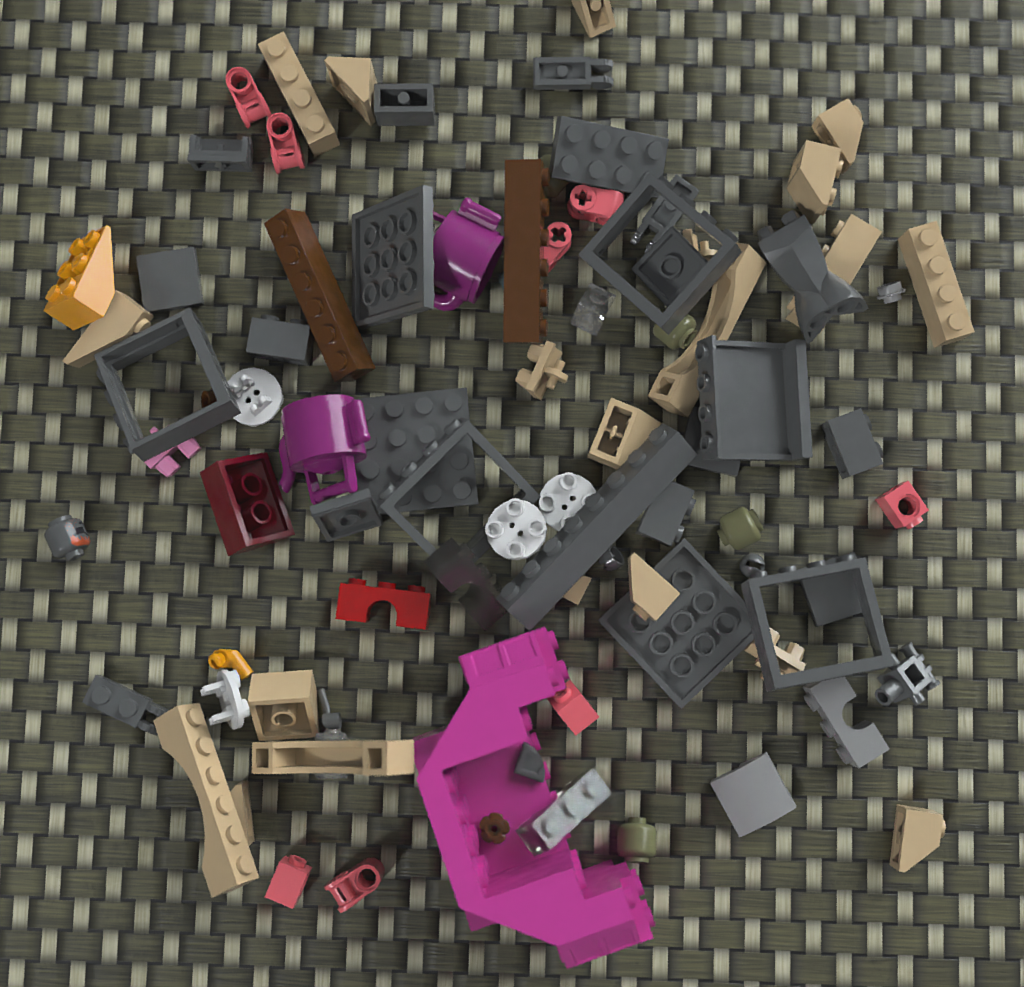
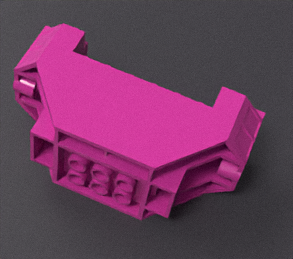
(470, 774)

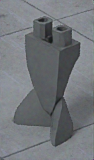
(801, 265)

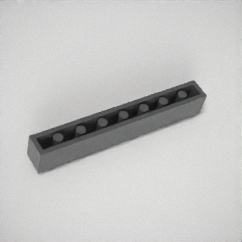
(596, 526)

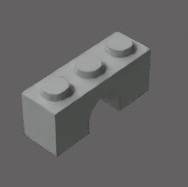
(856, 743)

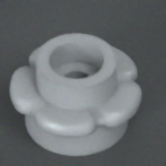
(890, 292)

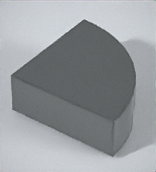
(530, 763)

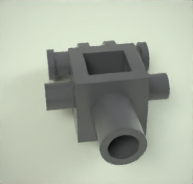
(905, 678)

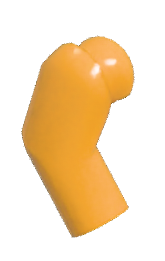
(230, 659)

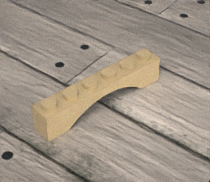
(677, 383)
(334, 756)
(226, 856)

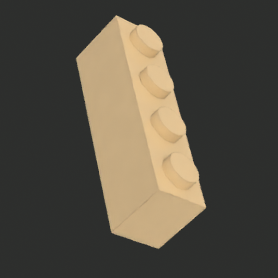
(299, 94)
(846, 253)
(935, 284)

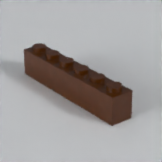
(524, 251)
(319, 295)

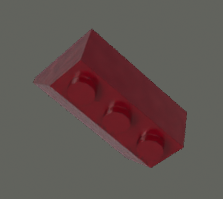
(246, 503)

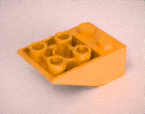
(84, 281)

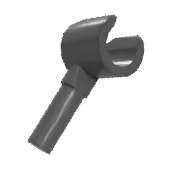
(329, 719)

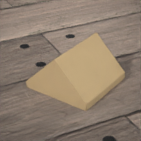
(355, 82)

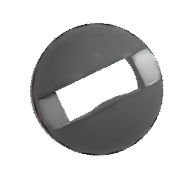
(612, 559)
(747, 570)

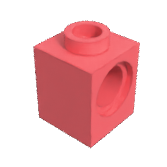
(889, 504)
(573, 708)
(289, 881)

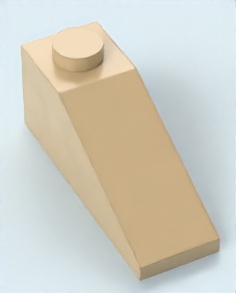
(120, 322)

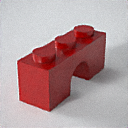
(357, 600)

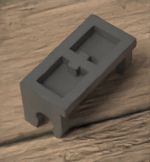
(221, 154)

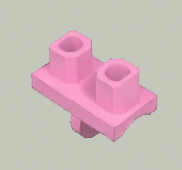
(165, 463)

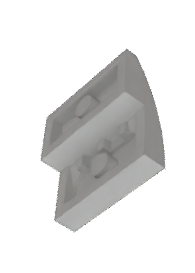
(753, 794)

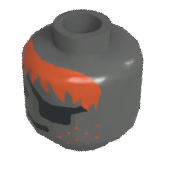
(67, 537)

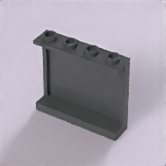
(753, 400)

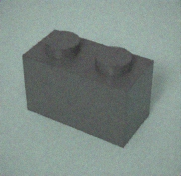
(404, 104)
(280, 340)
(852, 443)
(664, 515)

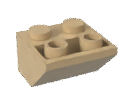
(813, 178)
(620, 433)

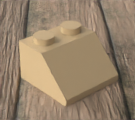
(284, 705)

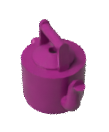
(465, 253)
(323, 438)

